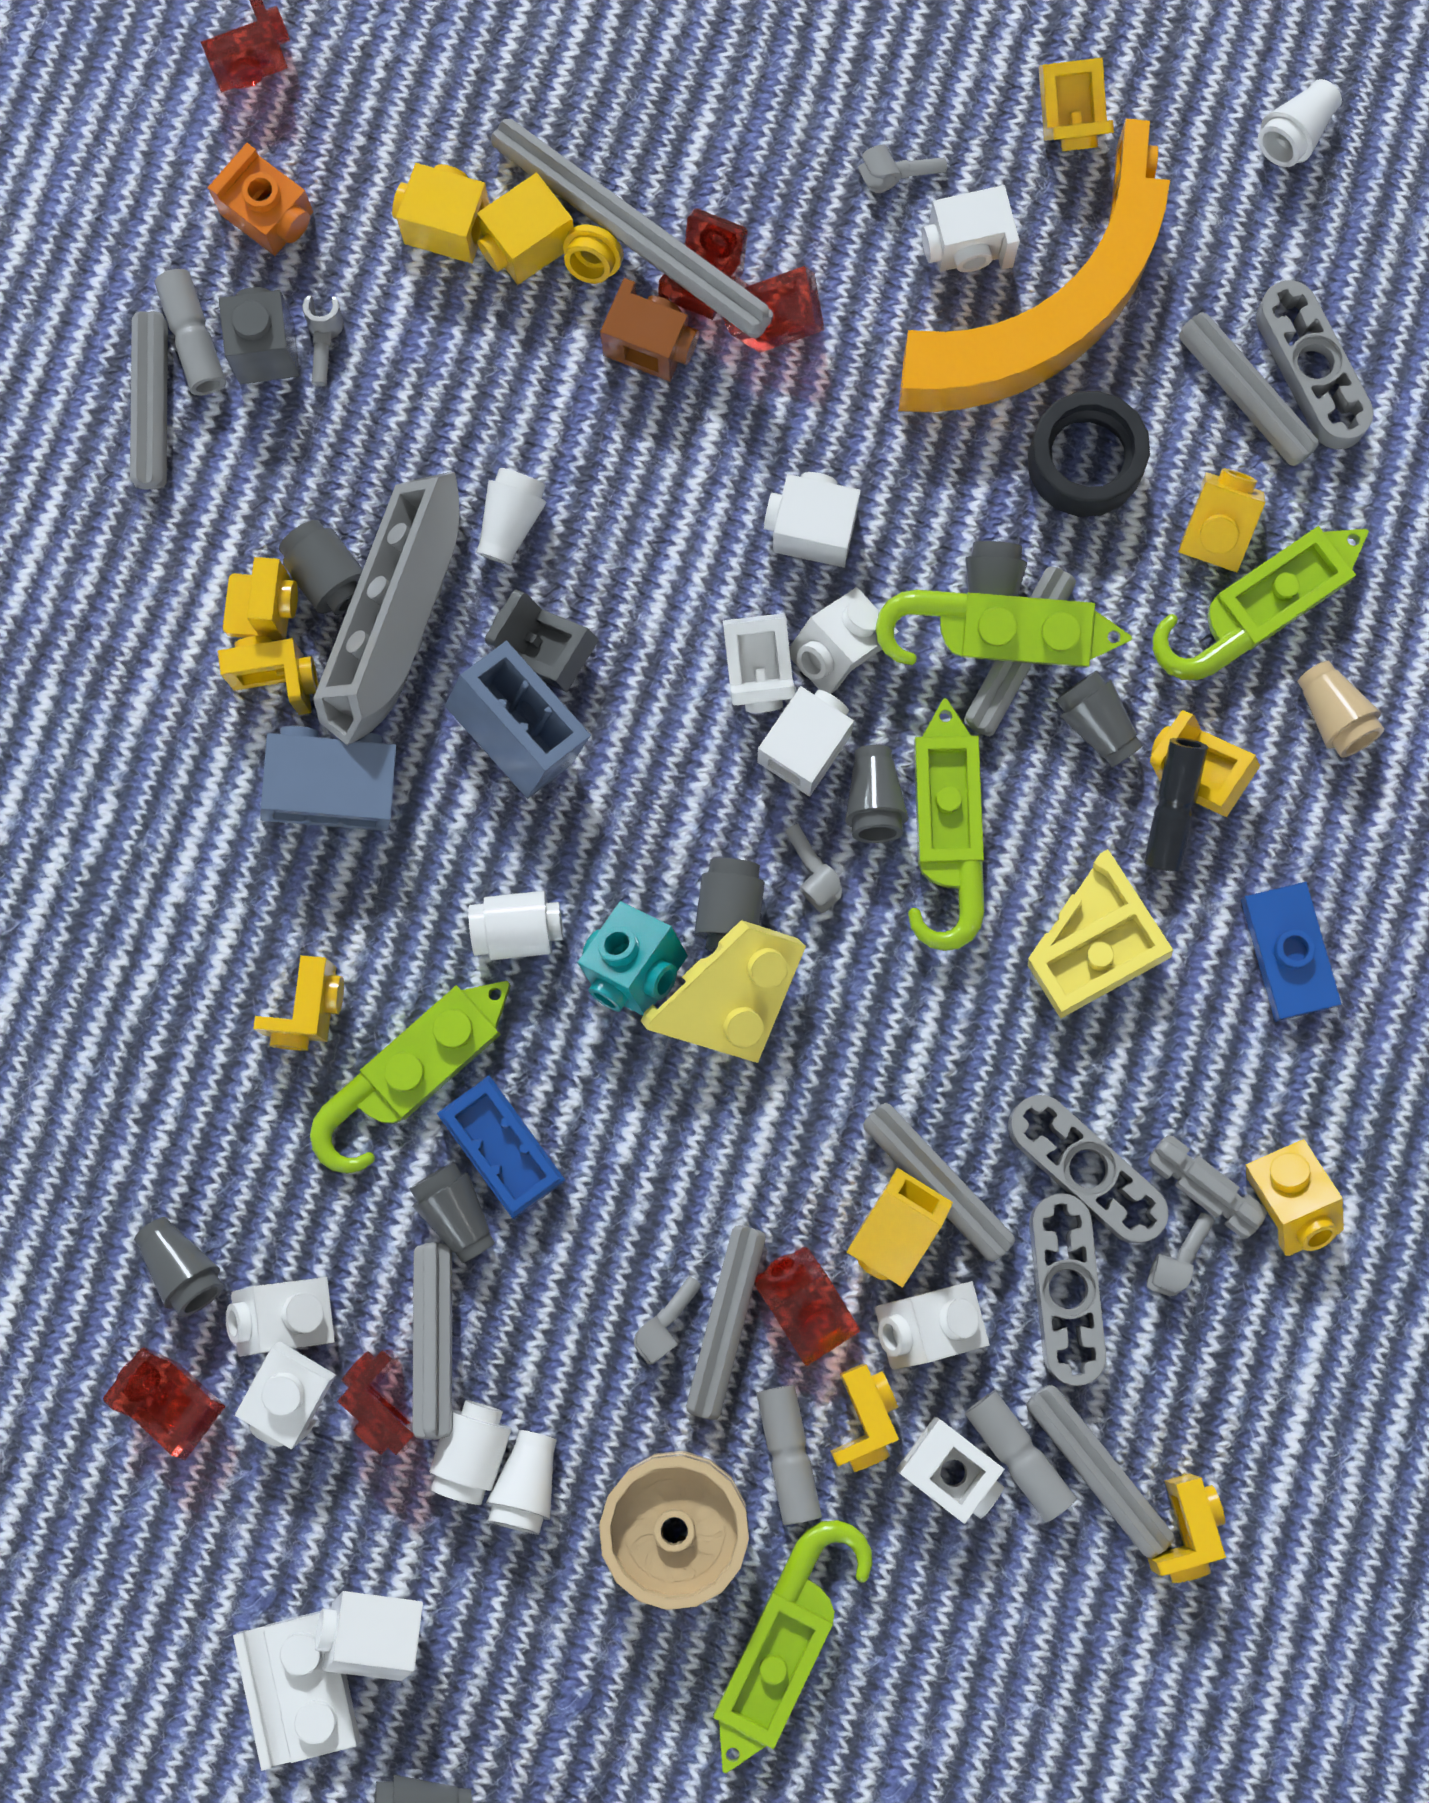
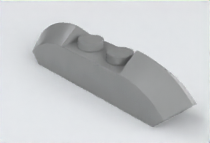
(390, 607)

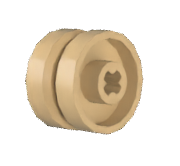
(695, 1564)

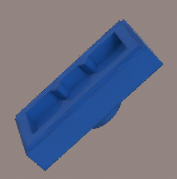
(1290, 951)
(501, 1147)

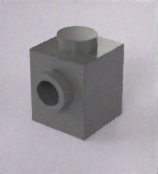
(259, 335)

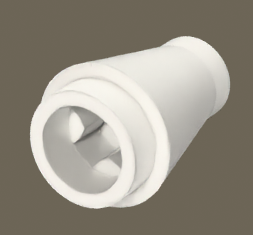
(1295, 127)
(509, 513)
(524, 1485)

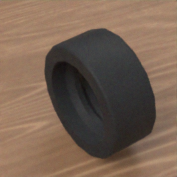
(1103, 411)

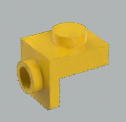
(1074, 103)
(1223, 519)
(260, 601)
(264, 662)
(1226, 766)
(316, 998)
(1297, 1197)
(872, 1402)
(1197, 1516)

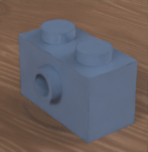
(517, 719)
(327, 781)

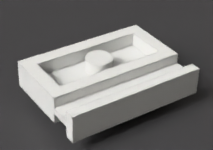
(289, 1698)

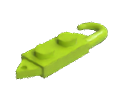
(1266, 600)
(1003, 627)
(949, 824)
(412, 1068)
(783, 1646)

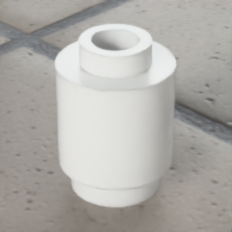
(515, 925)
(471, 1455)

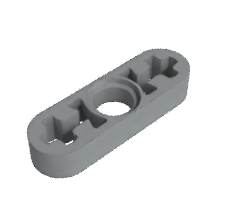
(1278, 335)
(1114, 1213)
(1056, 1340)

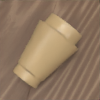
(1340, 710)

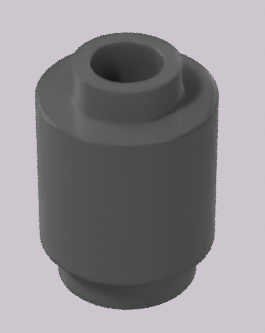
(321, 566)
(727, 896)

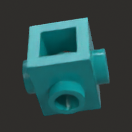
(631, 960)

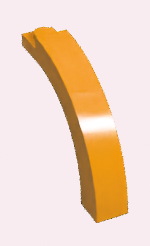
(1016, 354)

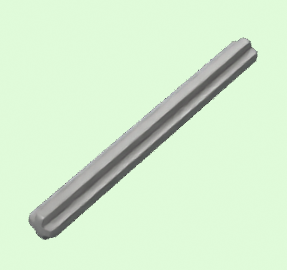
(633, 229)

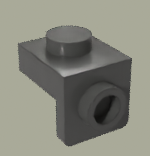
(545, 641)

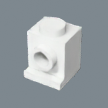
(971, 231)
(923, 1468)

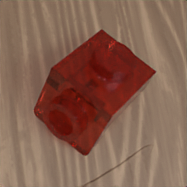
(249, 52)
(717, 242)
(795, 309)
(806, 1305)
(164, 1401)
(379, 1421)

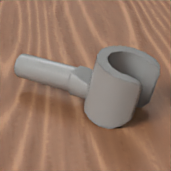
(883, 173)
(323, 330)
(824, 885)
(1173, 1275)
(653, 1338)

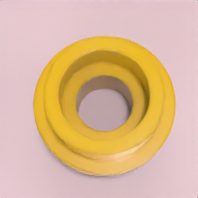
(592, 253)

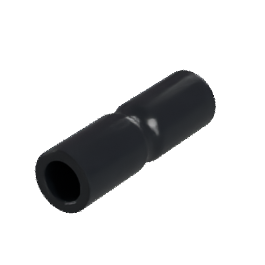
(1174, 812)

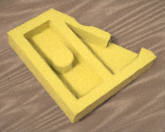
(1098, 940)
(732, 993)

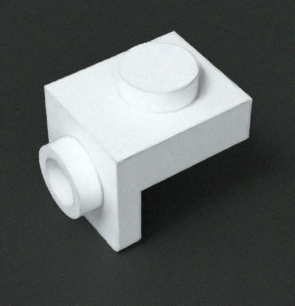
(837, 640)
(759, 662)
(283, 1312)
(931, 1326)
(284, 1397)

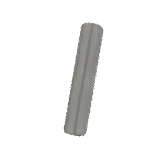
(1248, 389)
(149, 400)
(1006, 676)
(925, 1165)
(725, 1322)
(432, 1341)
(1100, 1471)

